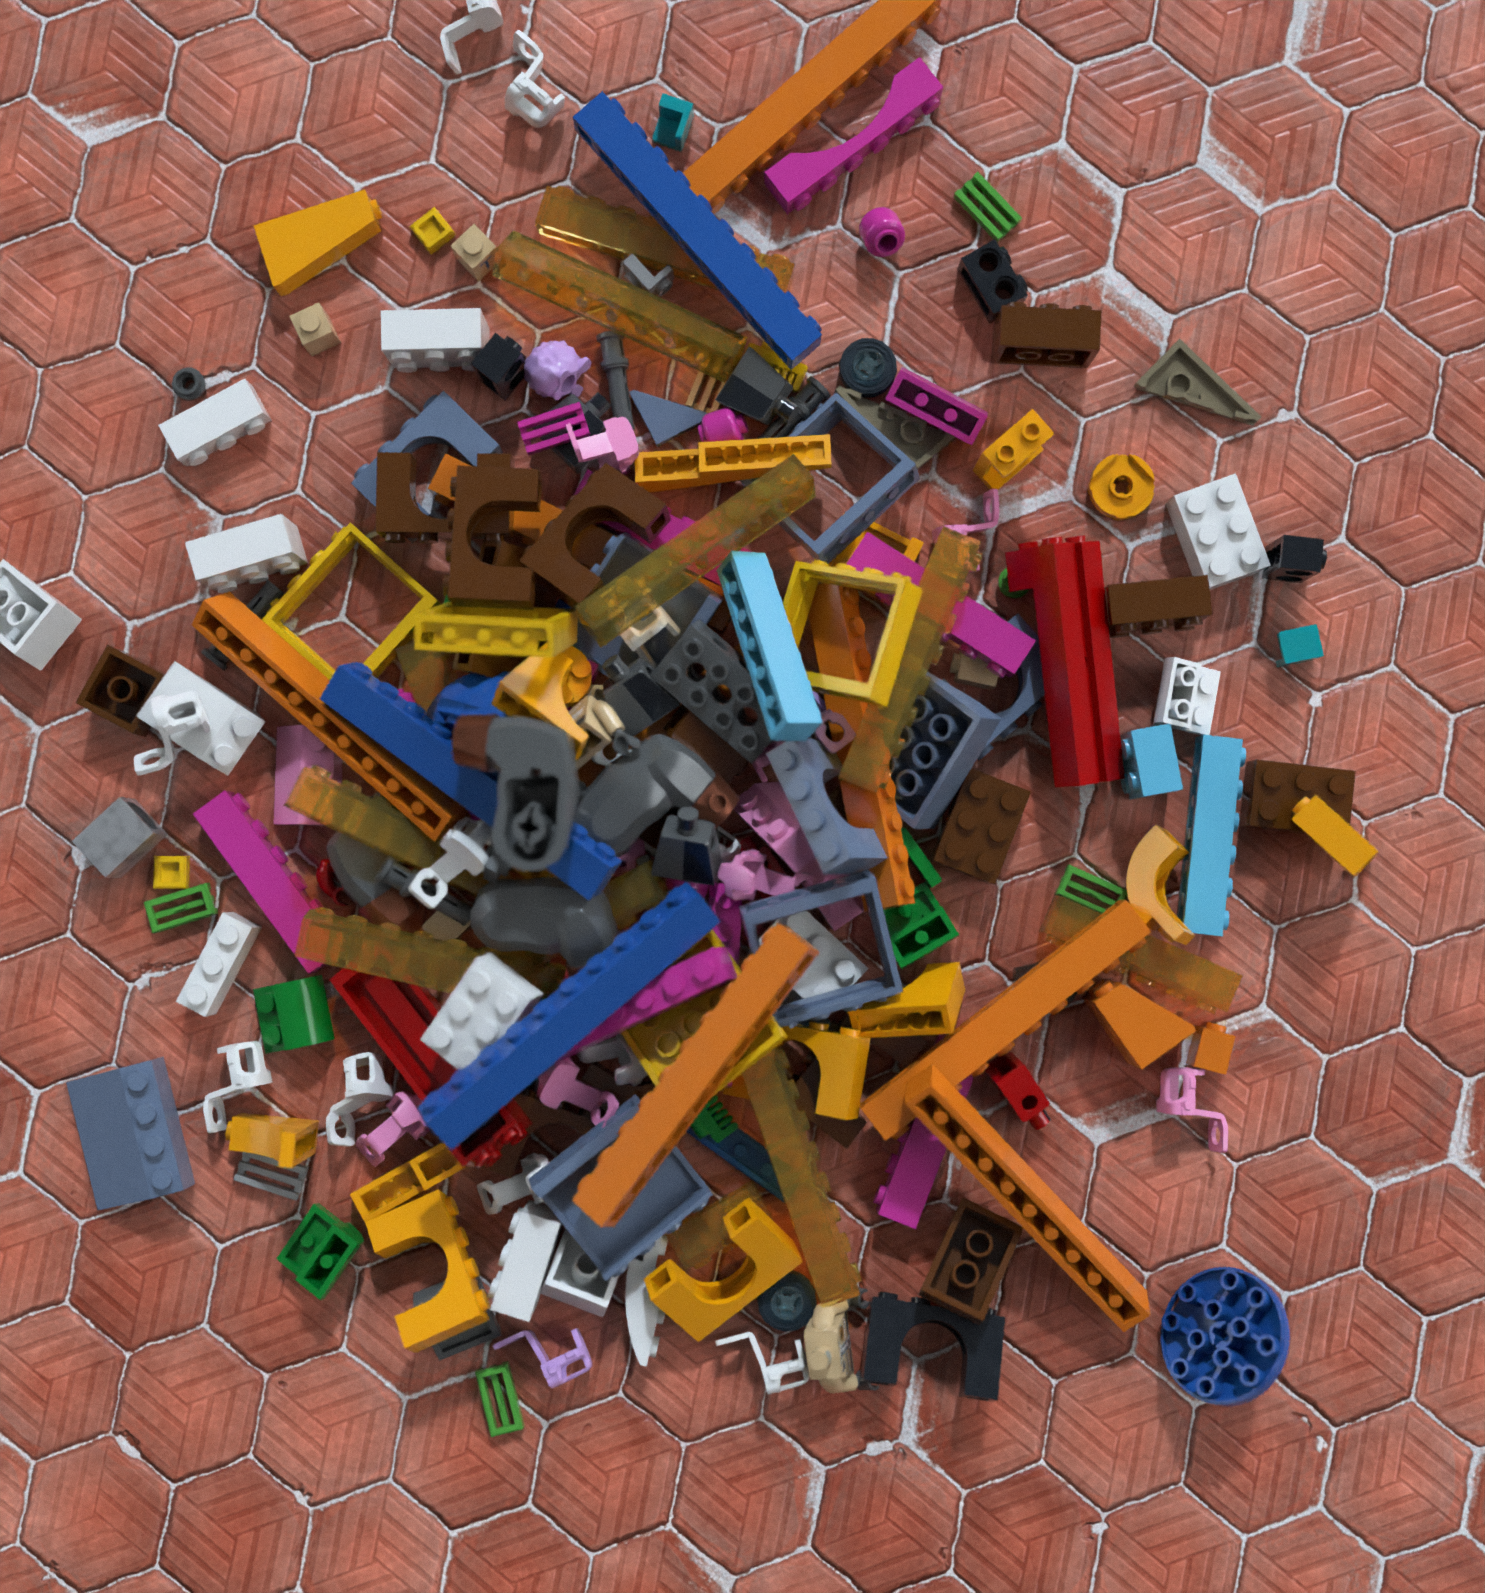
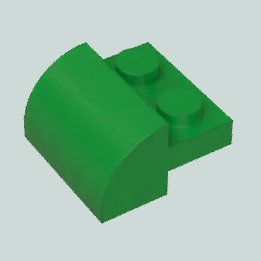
(918, 927)
(293, 1014)
(320, 1250)

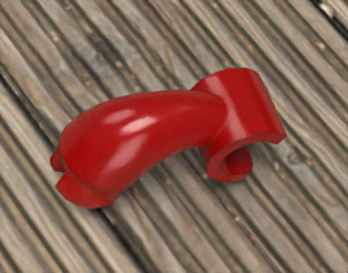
(325, 880)

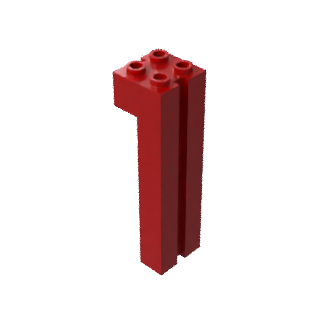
(1073, 656)
(397, 1020)

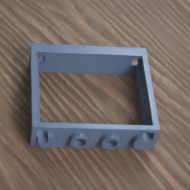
(874, 502)
(817, 895)

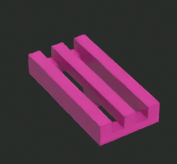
(548, 417)

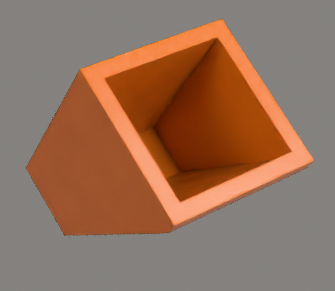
(1135, 1023)

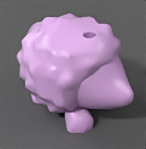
(554, 370)

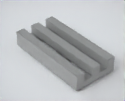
(268, 1186)

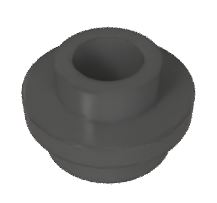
(182, 377)

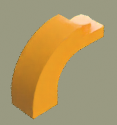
(1146, 883)

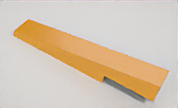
(727, 461)
(405, 1181)

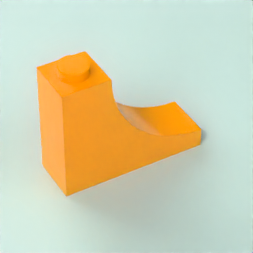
(536, 694)
(1334, 835)
(923, 1008)
(275, 1137)

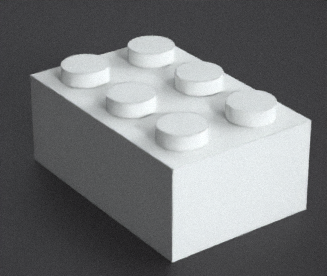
(433, 338)
(1218, 532)
(247, 553)
(832, 967)
(480, 1010)
(525, 1261)

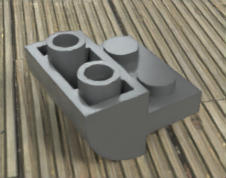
(466, 1339)

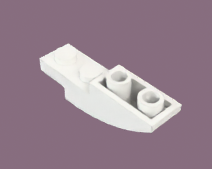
(640, 1311)

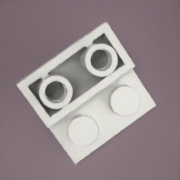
(1186, 696)

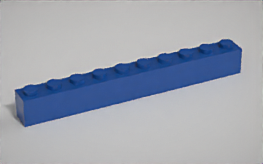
(697, 230)
(428, 750)
(567, 1015)

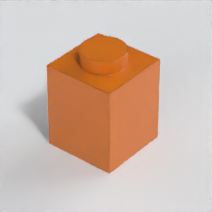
(1211, 1048)

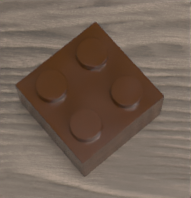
(120, 689)

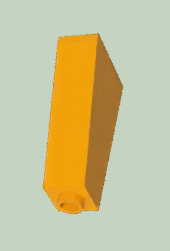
(315, 238)

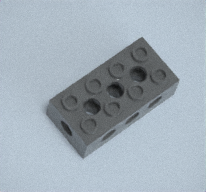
(703, 694)

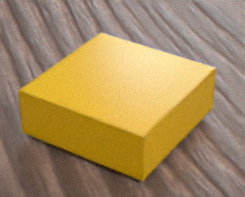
(432, 230)
(171, 872)

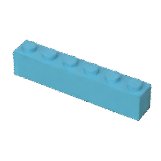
(769, 647)
(1210, 834)

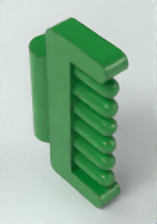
(706, 1124)

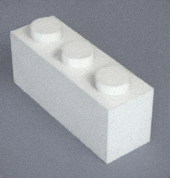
(215, 423)
(218, 964)

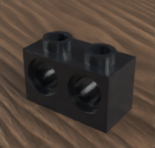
(984, 283)
(500, 365)
(1294, 558)

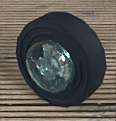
(866, 355)
(794, 1309)

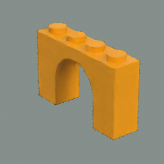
(841, 1063)
(460, 1301)
(707, 1305)

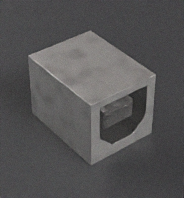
(119, 837)

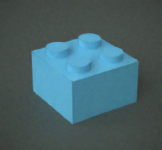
(1150, 762)

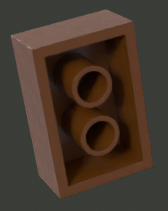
(1046, 335)
(1157, 605)
(1277, 787)
(980, 826)
(971, 1261)

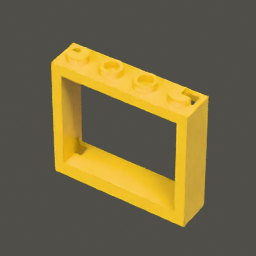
(321, 565)
(495, 630)
(895, 635)

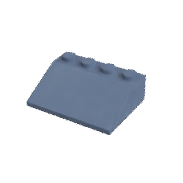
(938, 752)
(131, 1134)

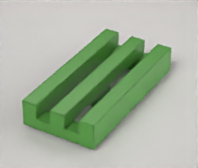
(979, 181)
(1065, 881)
(207, 900)
(493, 1371)

